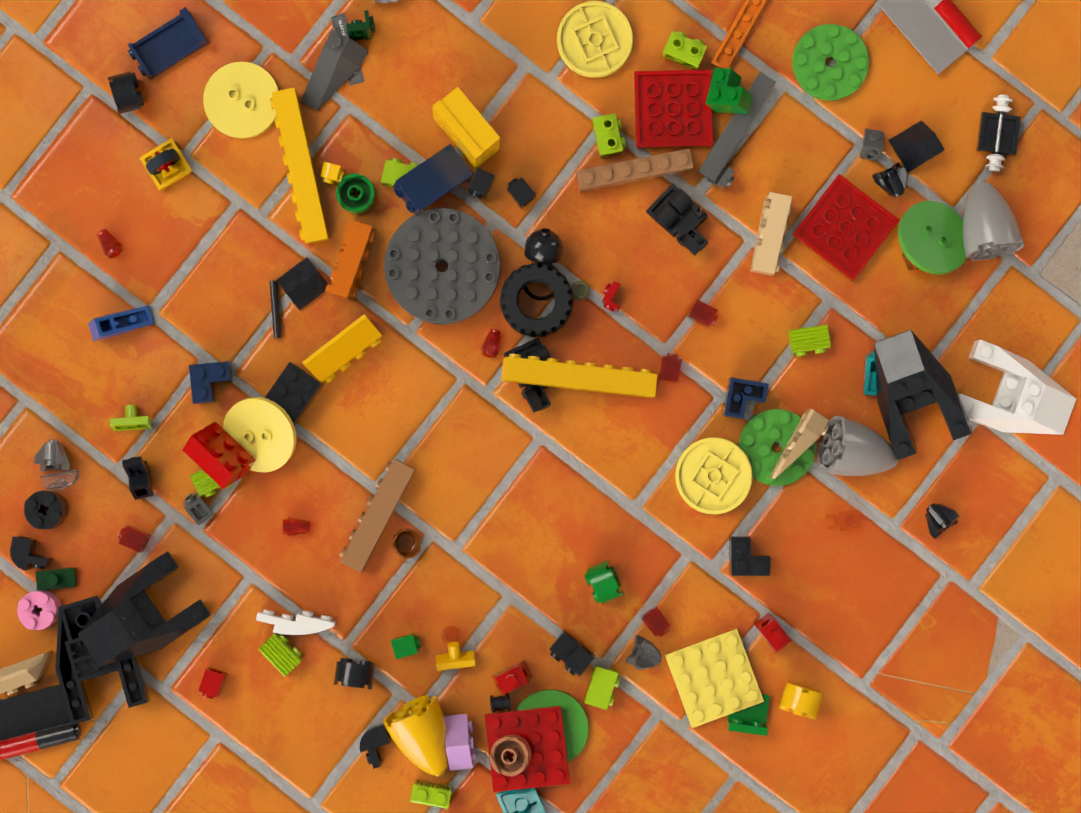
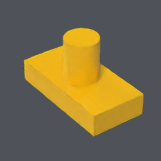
(455, 658)

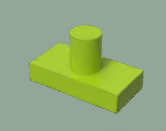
(131, 421)

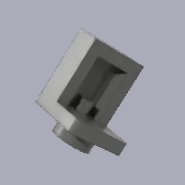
(872, 144)
(724, 178)

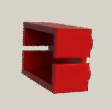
(219, 455)

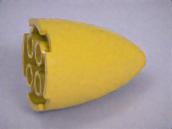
(420, 733)

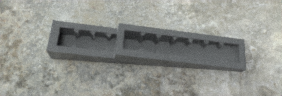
(735, 129)

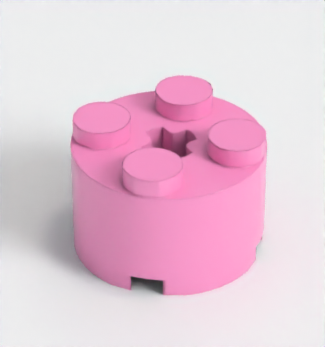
(31, 602)

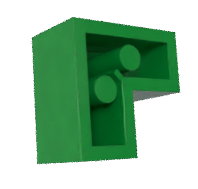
(725, 93)

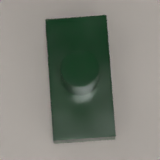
(56, 578)

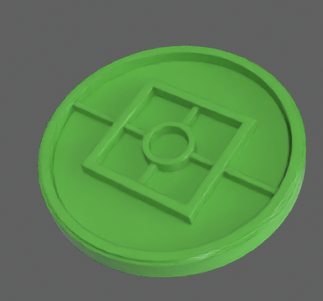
(932, 237)
(573, 715)

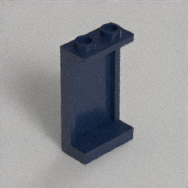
(167, 45)
(432, 179)

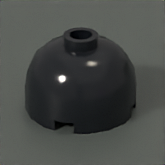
(543, 246)

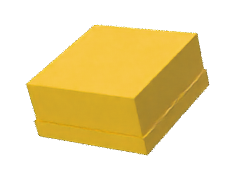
(466, 128)

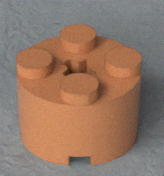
(514, 765)

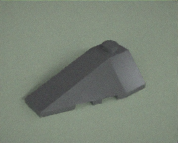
(335, 65)

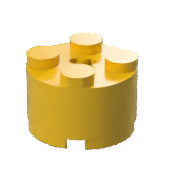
(801, 700)

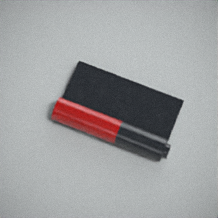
(35, 722)

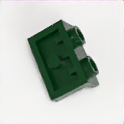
(361, 30)

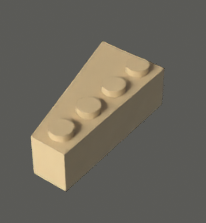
(770, 233)

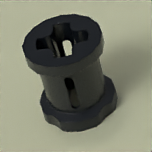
(500, 702)

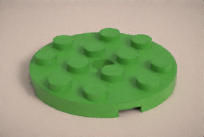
(824, 81)
(757, 442)

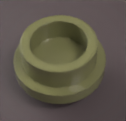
(580, 290)

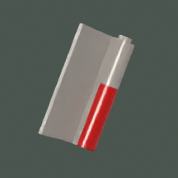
(933, 28)

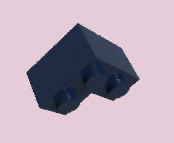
(203, 379)
(739, 392)

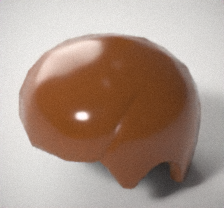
(406, 543)

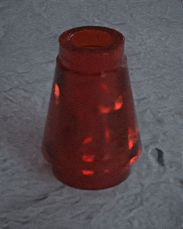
(109, 244)
(491, 344)
(295, 526)

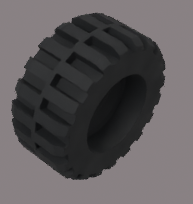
(542, 274)

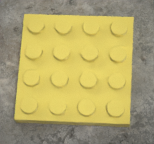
(714, 678)

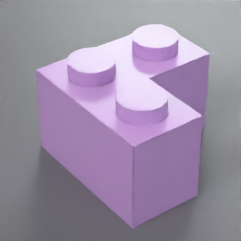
(458, 742)

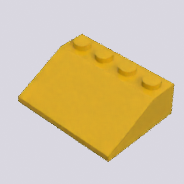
(343, 349)

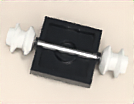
(998, 133)

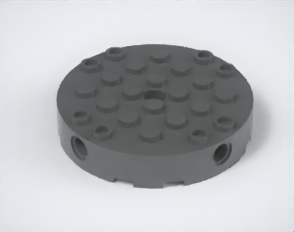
(437, 238)

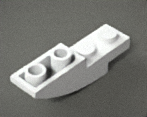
(304, 624)

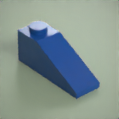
(120, 323)

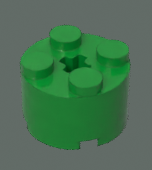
(346, 189)
(604, 582)

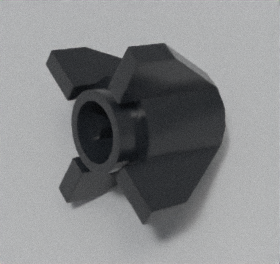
(893, 179)
(940, 519)

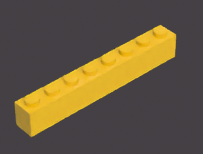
(300, 166)
(579, 377)

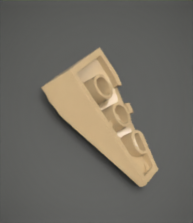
(805, 434)

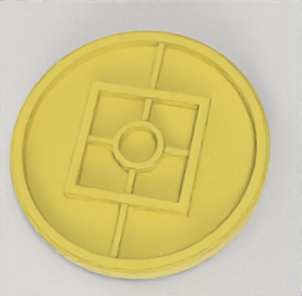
(594, 39)
(240, 100)
(262, 431)
(713, 475)

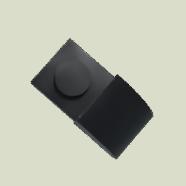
(139, 477)
(23, 554)
(371, 740)

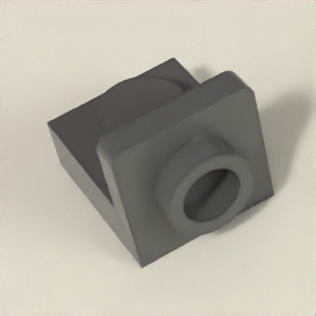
(197, 508)

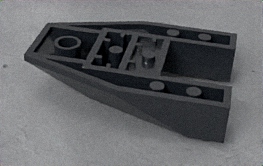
(911, 379)
(131, 623)
(76, 663)

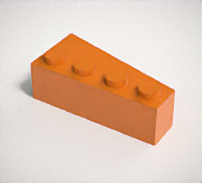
(351, 260)

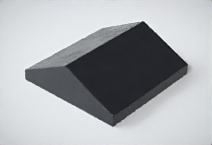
(303, 283)

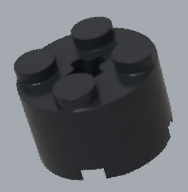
(124, 92)
(35, 507)
(354, 674)

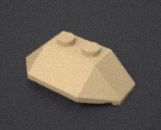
(24, 673)

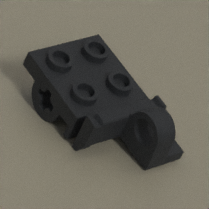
(679, 216)
(533, 394)

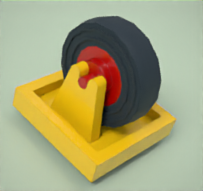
(166, 164)

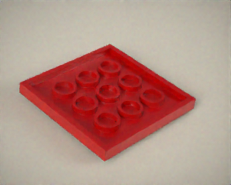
(672, 109)
(845, 227)
(546, 736)

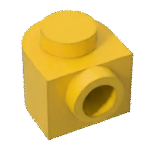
(331, 173)

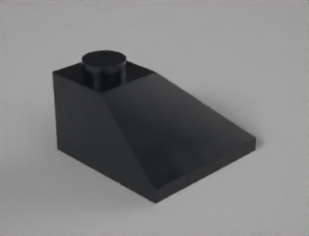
(916, 145)

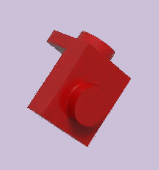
(610, 291)

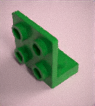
(750, 720)

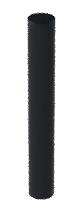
(275, 309)

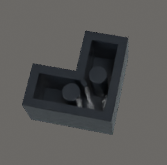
(742, 562)
(573, 654)

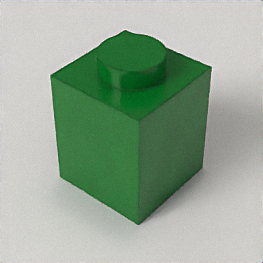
(405, 645)

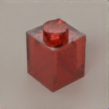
(703, 314)
(670, 368)
(134, 538)
(656, 622)

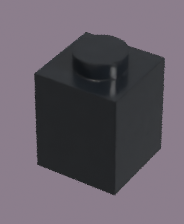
(481, 183)
(520, 192)

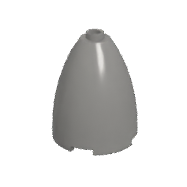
(989, 224)
(854, 449)

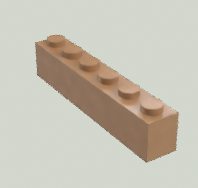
(634, 170)
(377, 516)

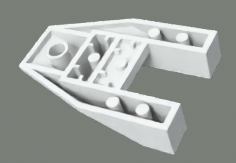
(1025, 397)

